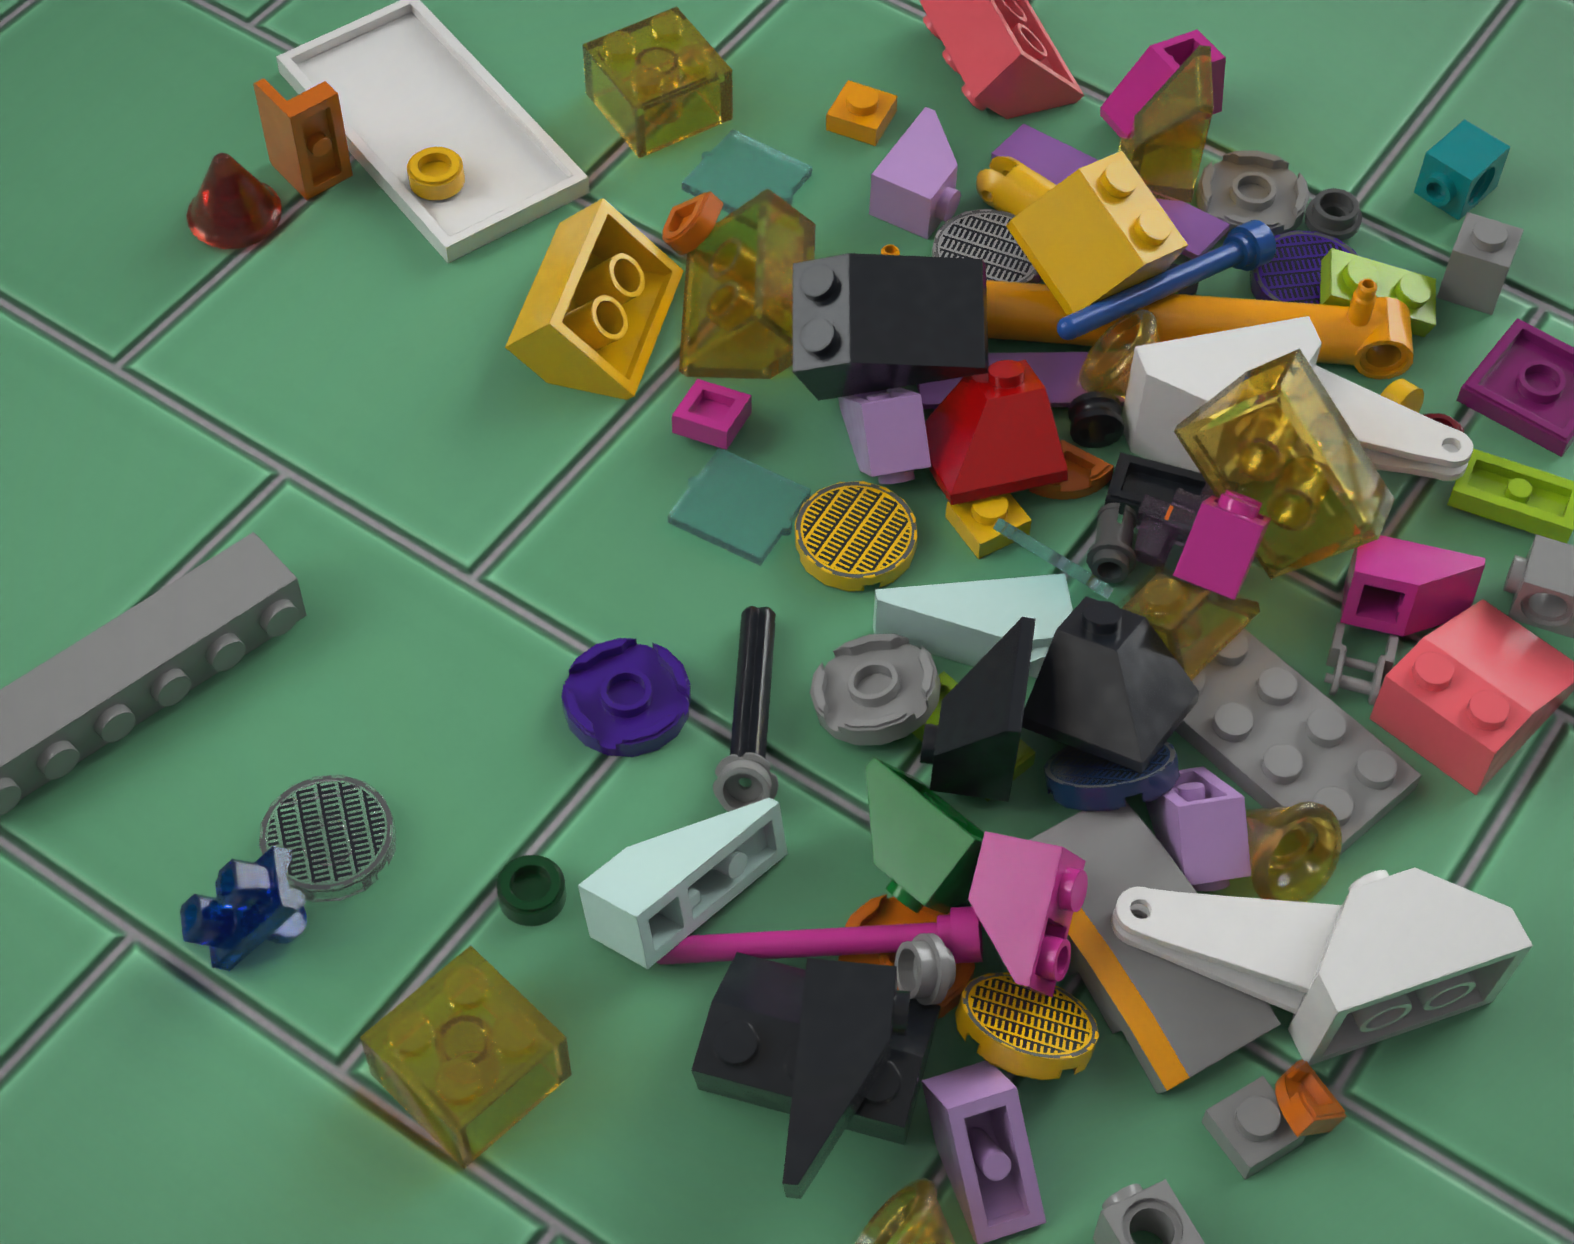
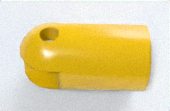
(1010, 185)

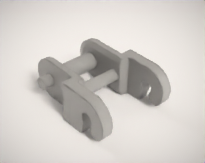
(1338, 659)

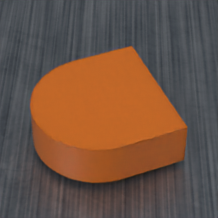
(691, 222)

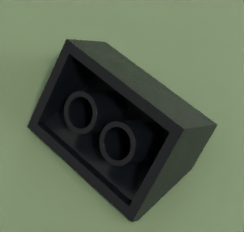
(753, 1045)

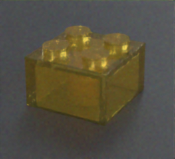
(658, 81)
(467, 1056)

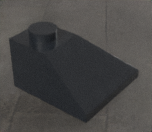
(1109, 686)
(982, 722)

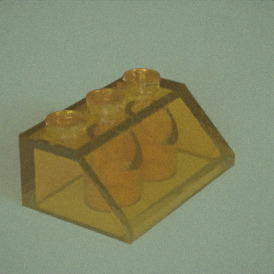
(742, 292)
(1292, 450)

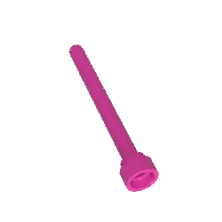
(959, 931)

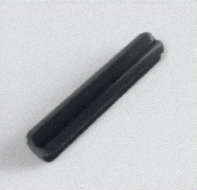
(753, 681)

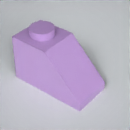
(917, 179)
(887, 433)
(1203, 829)
(985, 1150)

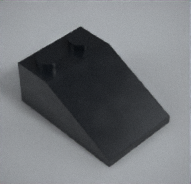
(887, 322)

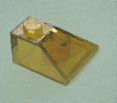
(1173, 130)
(1188, 617)

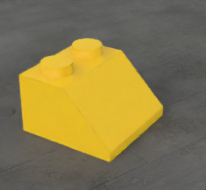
(1097, 234)

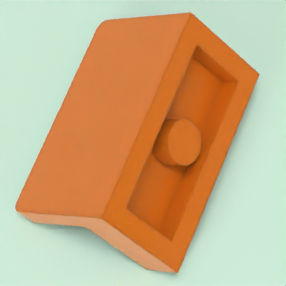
(305, 136)

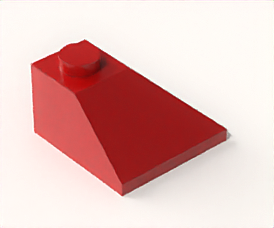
(995, 435)

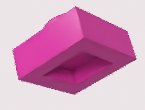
(711, 414)

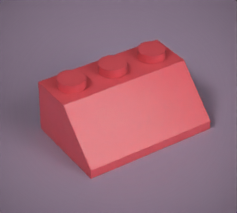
(1001, 55)

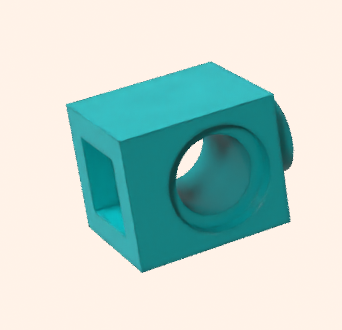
(1461, 169)

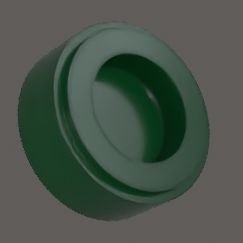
(531, 890)

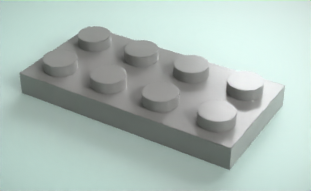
(1291, 740)

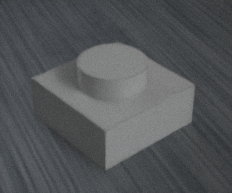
(1251, 1128)

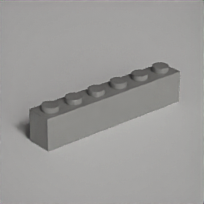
(141, 664)

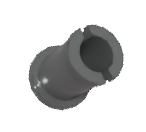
(1112, 553)

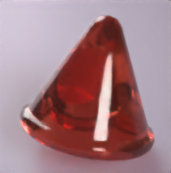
(232, 206)

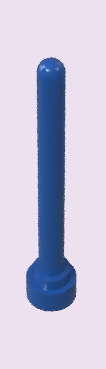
(1244, 249)

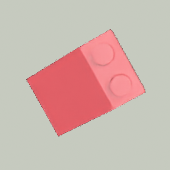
(1473, 693)

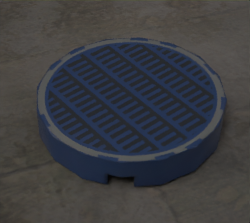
(1096, 784)

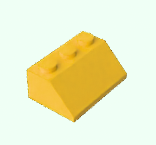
(595, 305)

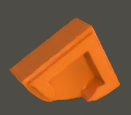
(1085, 475)
(1307, 1101)

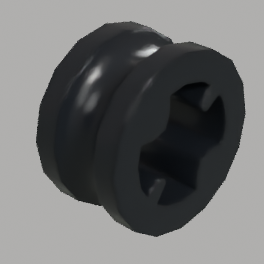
(1095, 419)

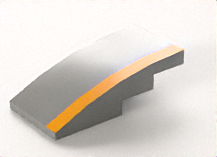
(1166, 1012)

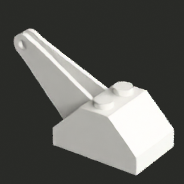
(1183, 374)
(1350, 972)

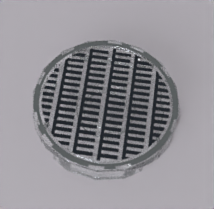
(335, 833)

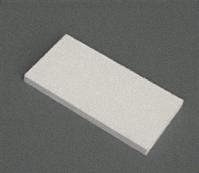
(417, 88)

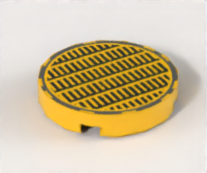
(855, 535)
(1024, 1029)

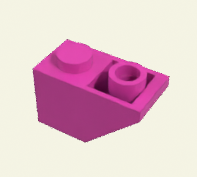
(1152, 72)
(1223, 543)
(1407, 586)
(1026, 905)

